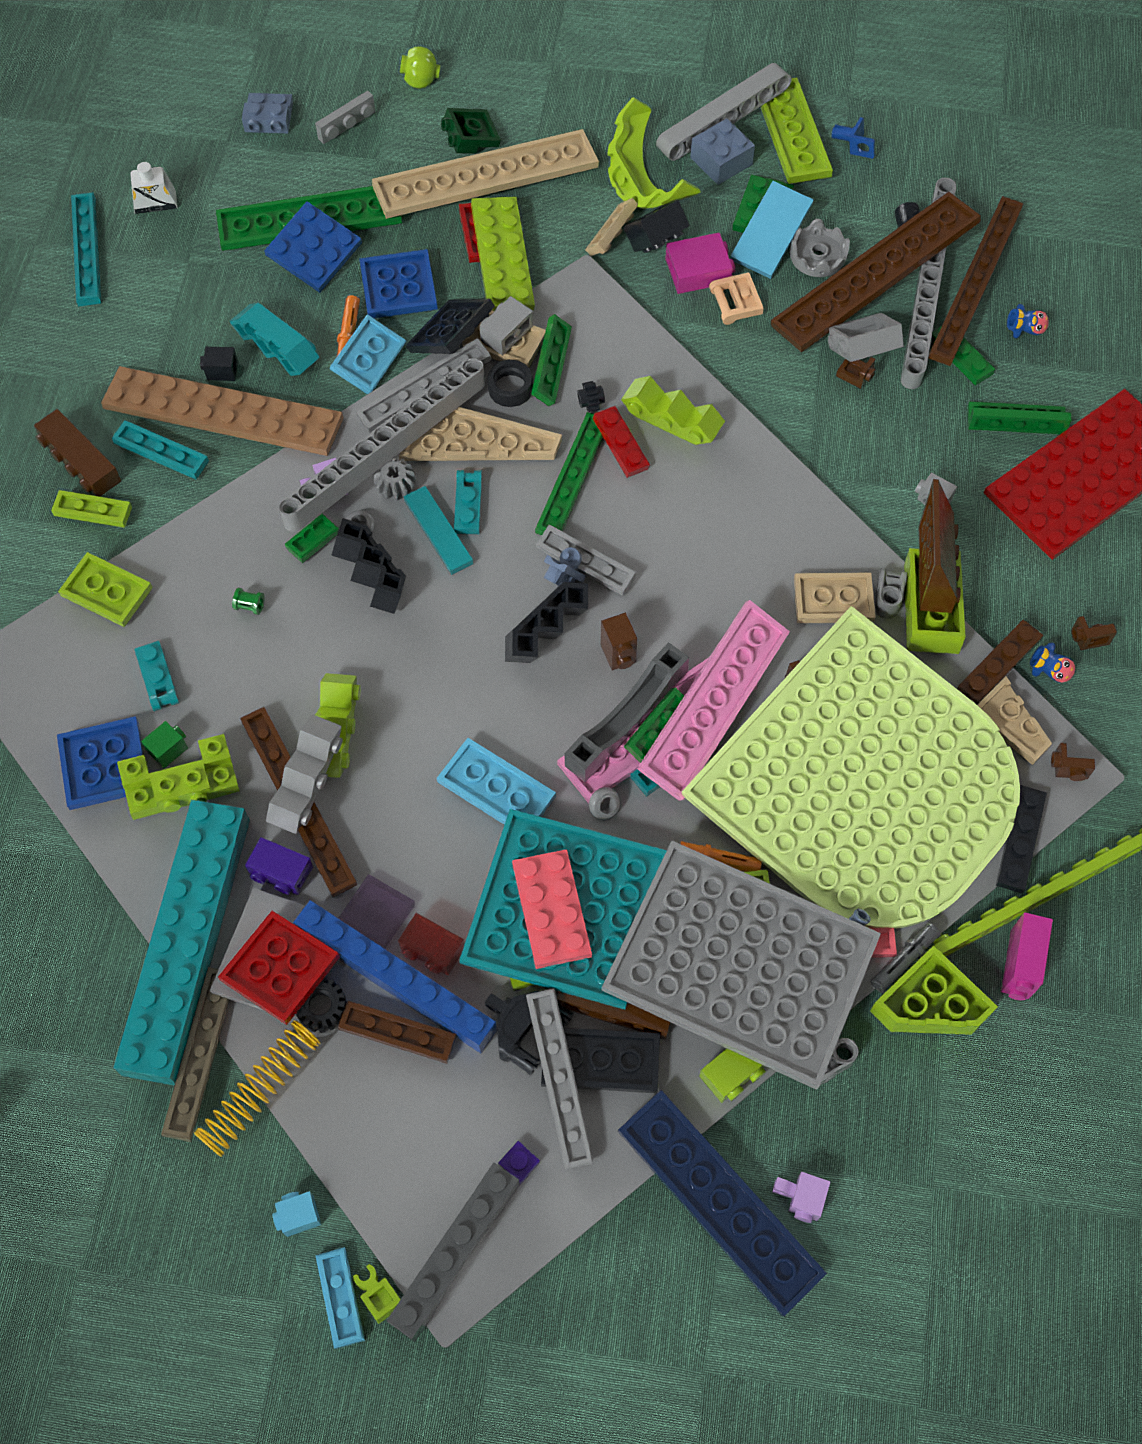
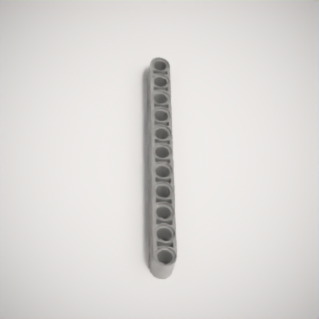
(924, 307)
(381, 445)

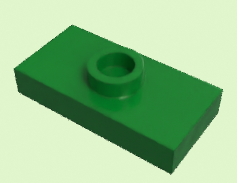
(312, 538)

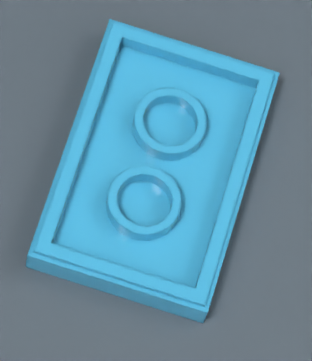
(368, 354)

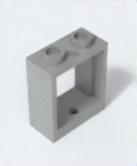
(865, 337)

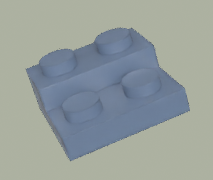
(267, 113)

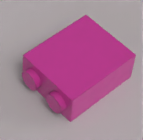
(698, 262)
(1026, 956)

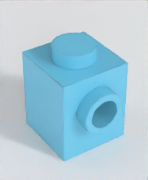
(296, 1213)

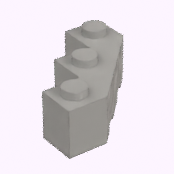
(304, 774)

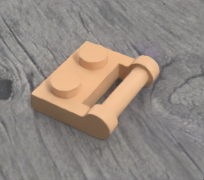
(743, 294)

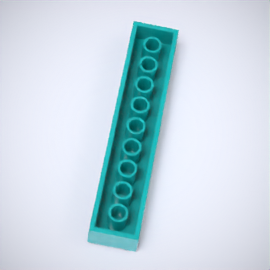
(182, 942)

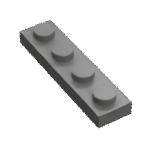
(593, 563)

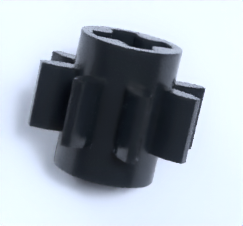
(591, 396)

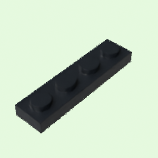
(1021, 841)

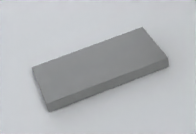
(254, 913)

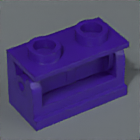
(278, 866)

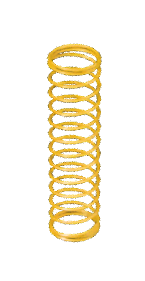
(306, 1037)

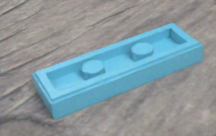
(340, 1298)

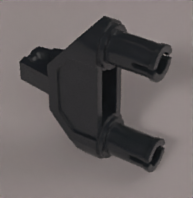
(513, 1025)

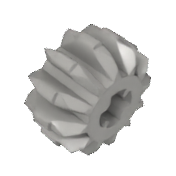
(395, 479)

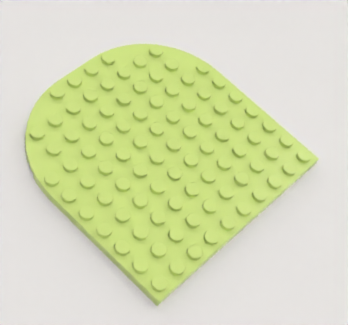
(865, 781)

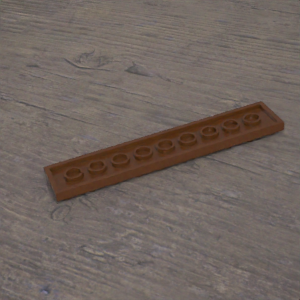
(875, 271)

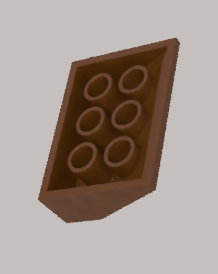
(938, 553)

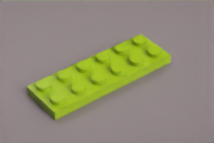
(796, 136)
(502, 250)

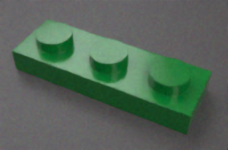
(970, 361)
(650, 729)

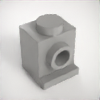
(924, 487)

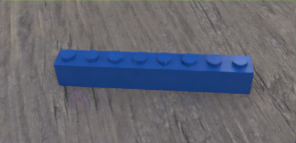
(398, 978)

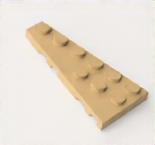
(480, 436)

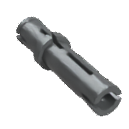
(913, 949)

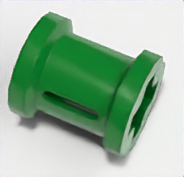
(248, 601)

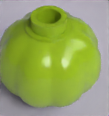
(419, 67)

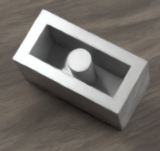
(506, 325)

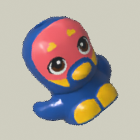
(1032, 322)
(1053, 665)

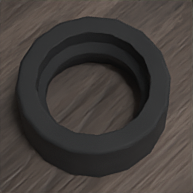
(512, 368)

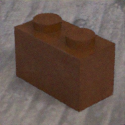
(618, 641)

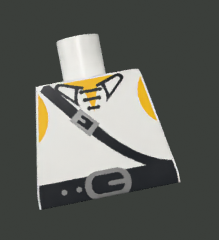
(152, 189)

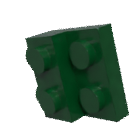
(469, 130)

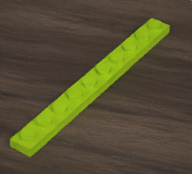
(1039, 895)

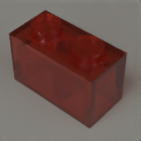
(431, 944)

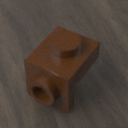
(857, 372)
(1069, 767)

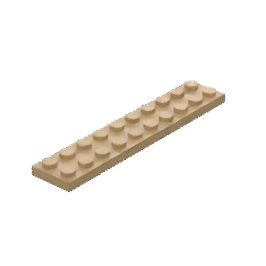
(484, 173)

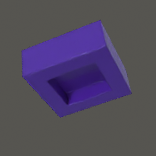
(519, 1162)

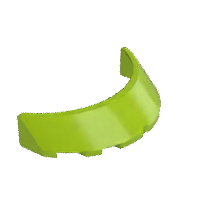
(627, 164)

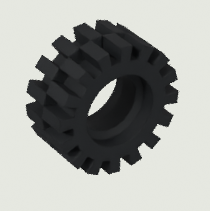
(332, 1016)

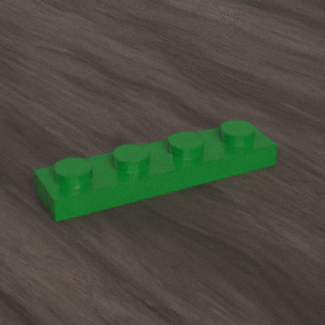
(551, 360)

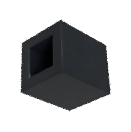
(219, 363)

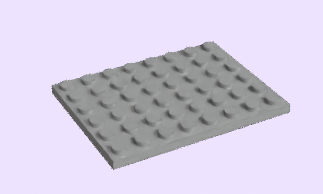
(742, 964)

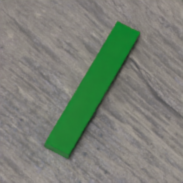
(571, 476)

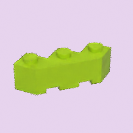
(672, 411)
(338, 705)

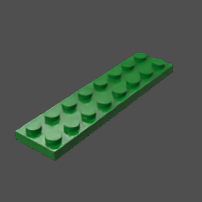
(262, 222)

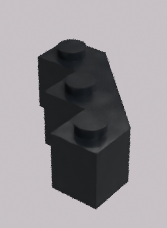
(372, 564)
(545, 621)

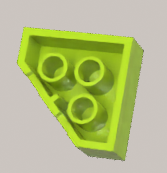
(933, 1000)

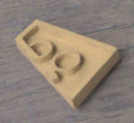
(1015, 723)

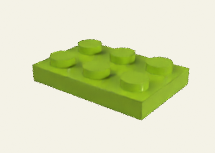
(105, 589)

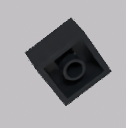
(657, 227)

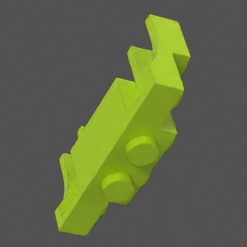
(178, 785)

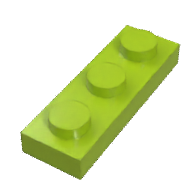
(91, 508)

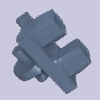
(565, 569)

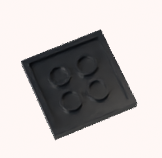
(450, 326)

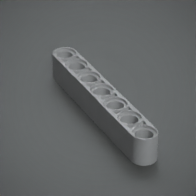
(730, 105)

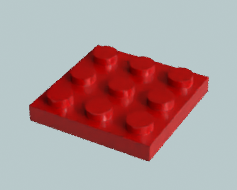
(279, 967)

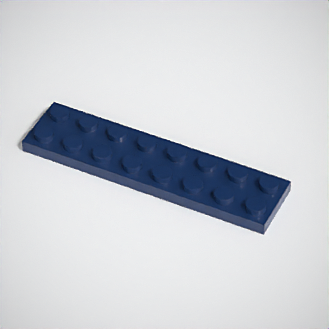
(722, 1203)

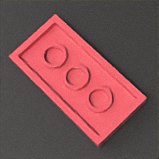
(551, 909)

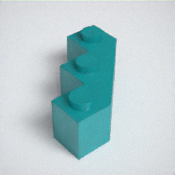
(275, 338)

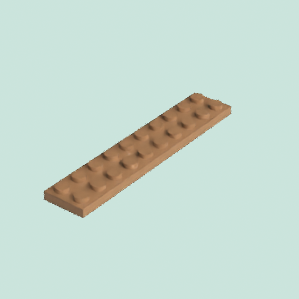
(223, 410)

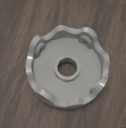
(819, 238)

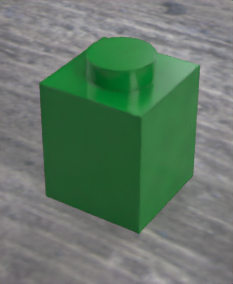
(165, 744)

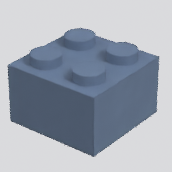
(722, 151)

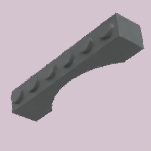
(603, 739)
(457, 1244)

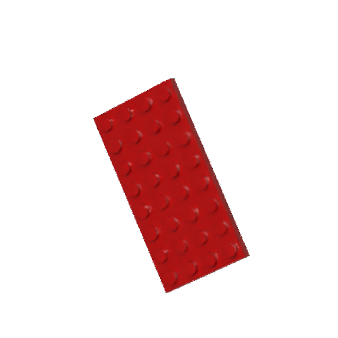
(1076, 477)

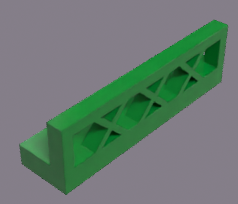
(1018, 418)

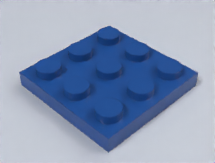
(313, 246)
(398, 284)
(91, 760)

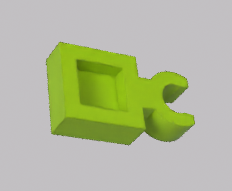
(379, 1297)

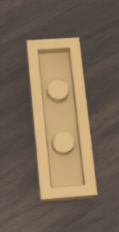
(612, 227)

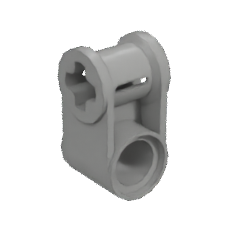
(890, 589)
(838, 1065)

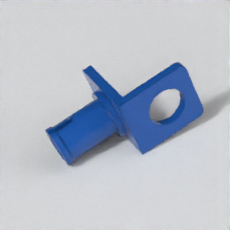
(855, 136)

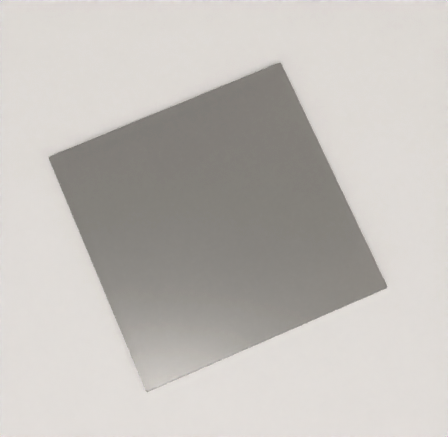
(703, 531)

